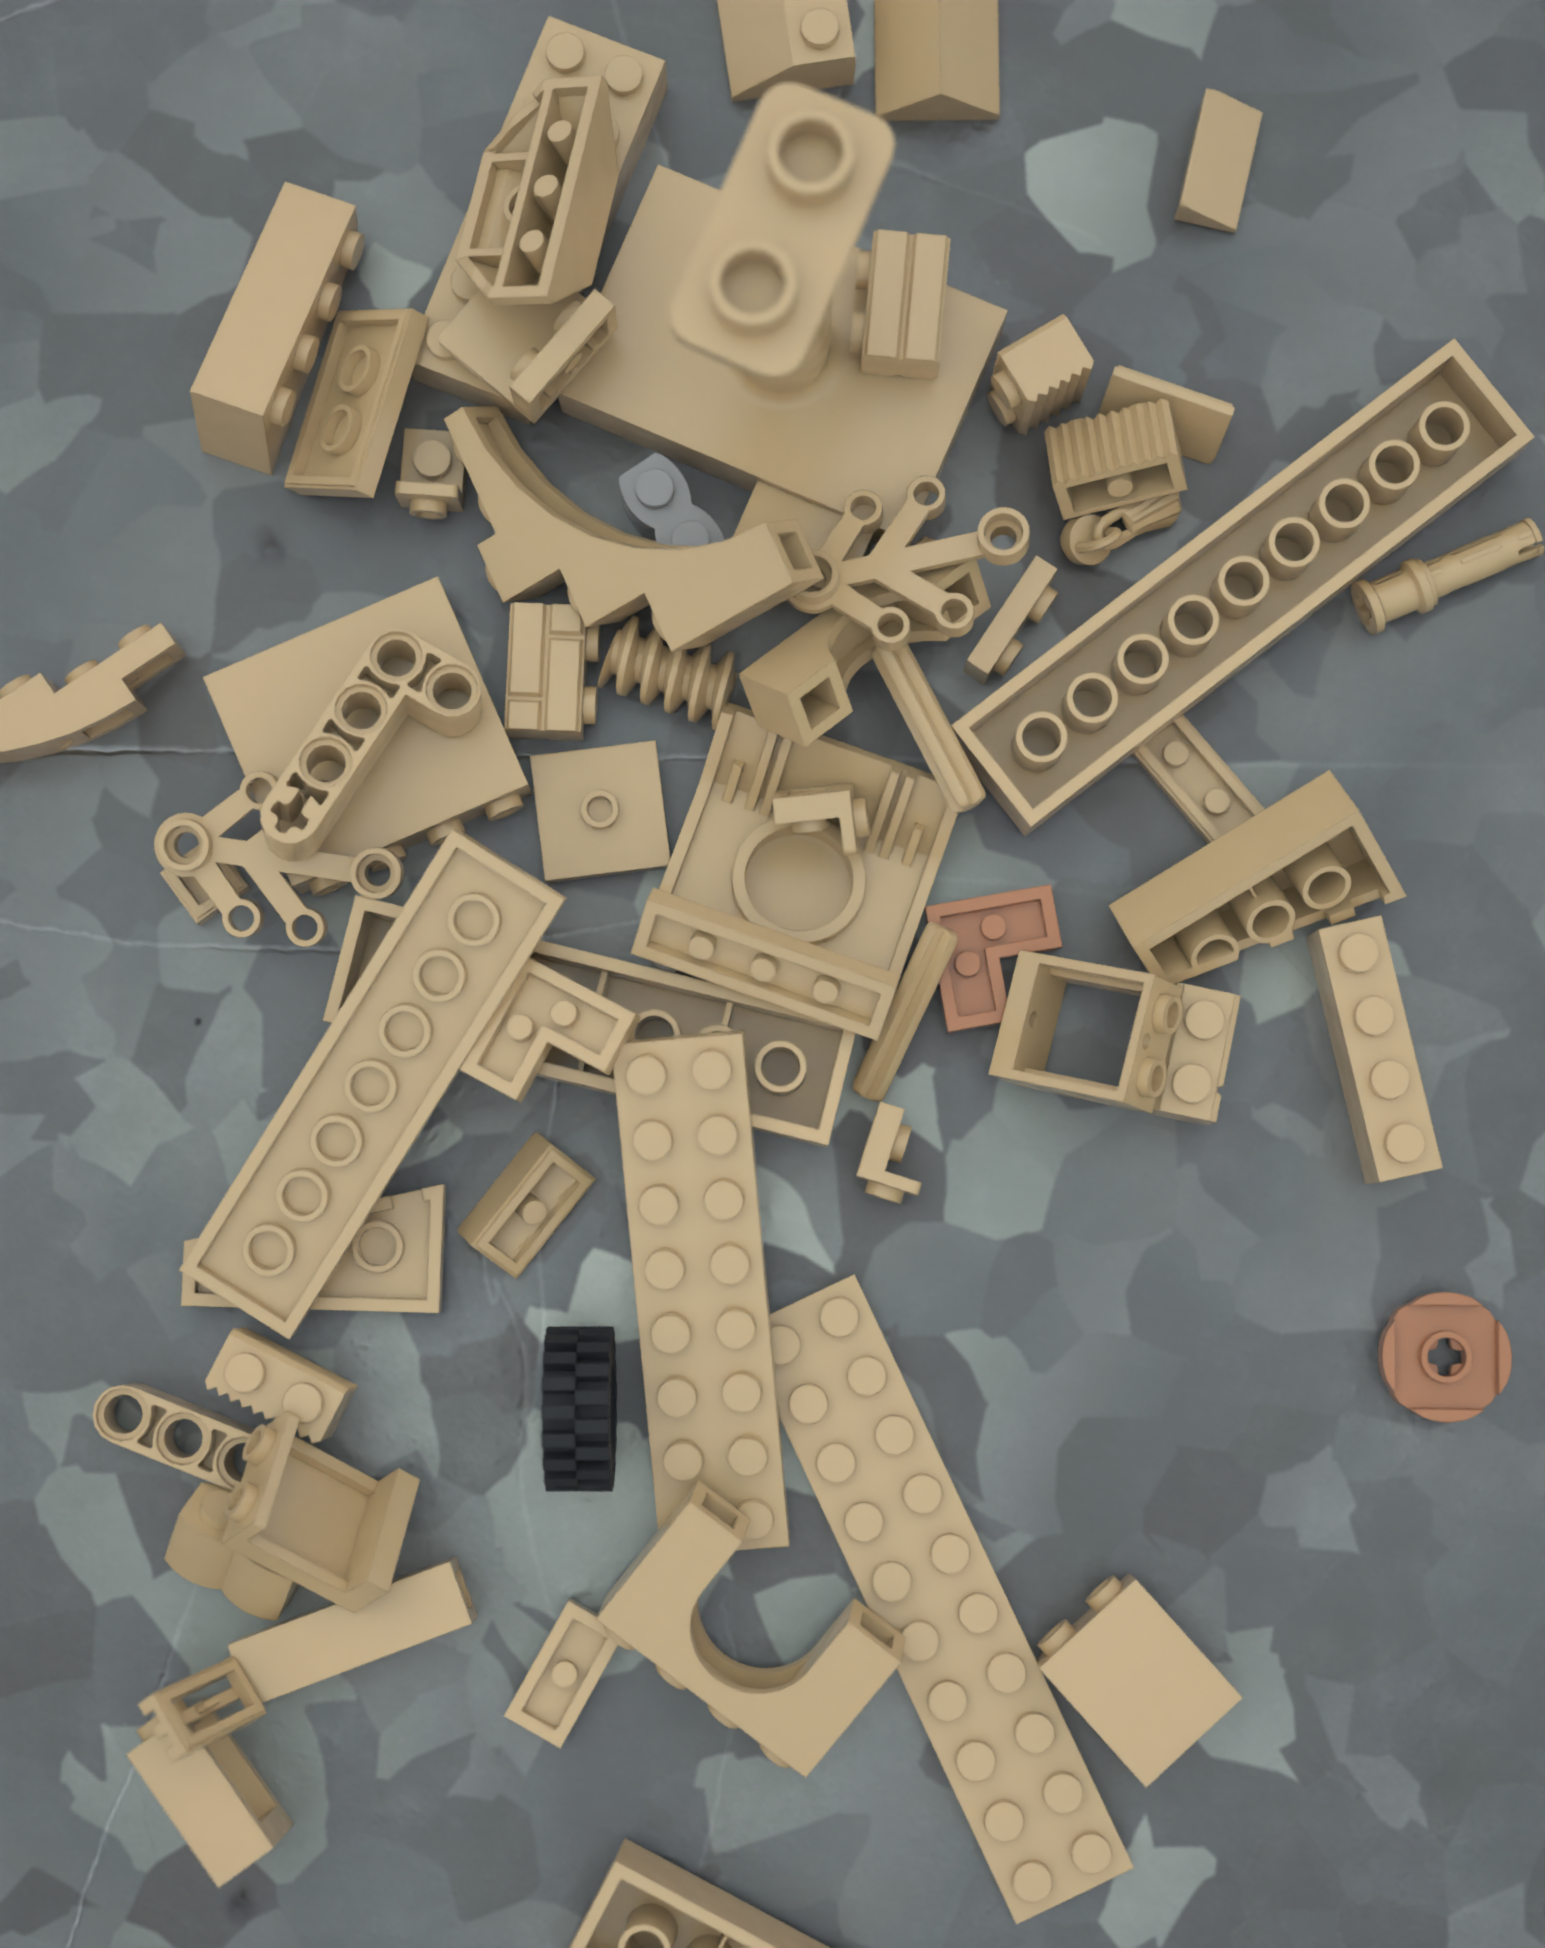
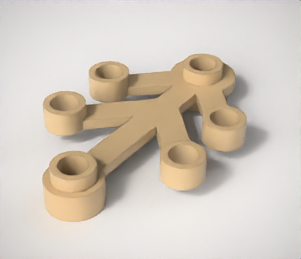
(895, 562)
(262, 864)

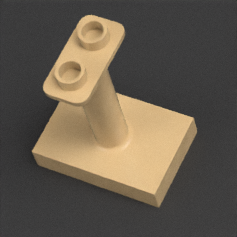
(744, 322)

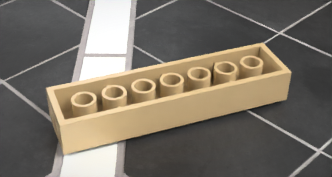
(791, 1059)

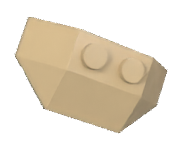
(543, 196)

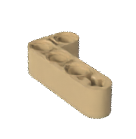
(360, 748)

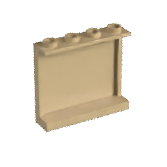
(421, 779)

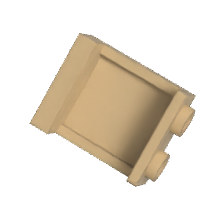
(318, 1517)
(1135, 1677)

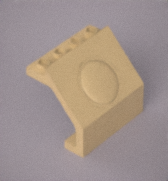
(788, 908)

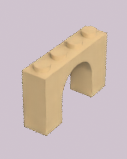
(788, 1708)

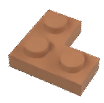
(987, 932)

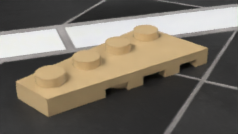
(388, 1266)

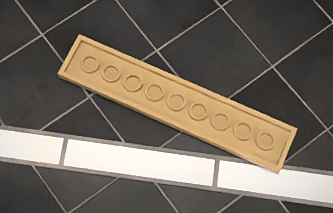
(936, 1587)

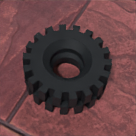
(579, 1408)

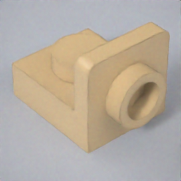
(430, 475)
(812, 807)
(886, 1142)

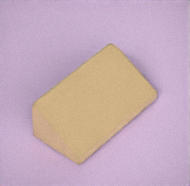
(1218, 162)
(1197, 417)
(525, 1205)

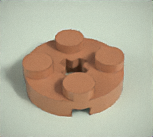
(1469, 1329)

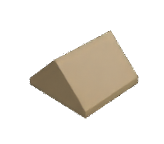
(936, 60)

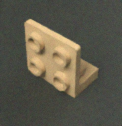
(529, 349)

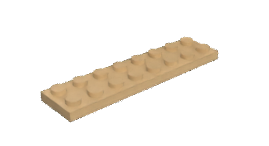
(372, 1083)
(701, 1277)

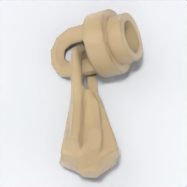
(1090, 538)

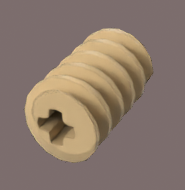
(674, 673)

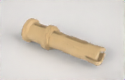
(1421, 583)

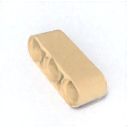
(156, 1432)

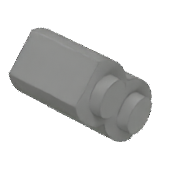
(662, 506)

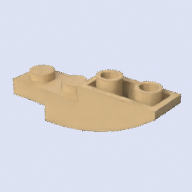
(95, 701)

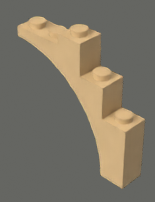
(610, 573)

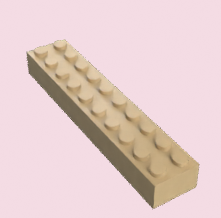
(1240, 586)

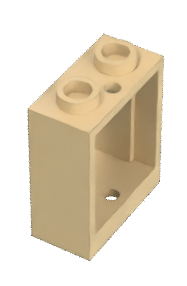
(1033, 1015)
(212, 1798)

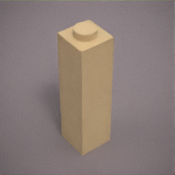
(338, 1640)

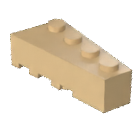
(275, 327)
(1258, 884)

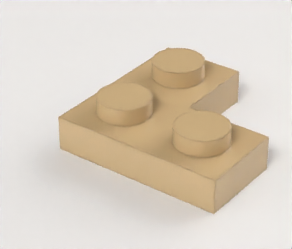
(542, 1013)

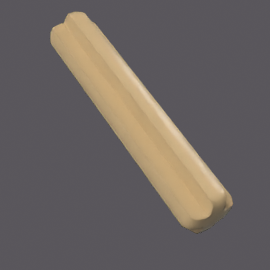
(930, 728)
(905, 1011)

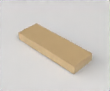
(1197, 780)

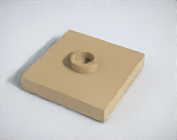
(600, 811)

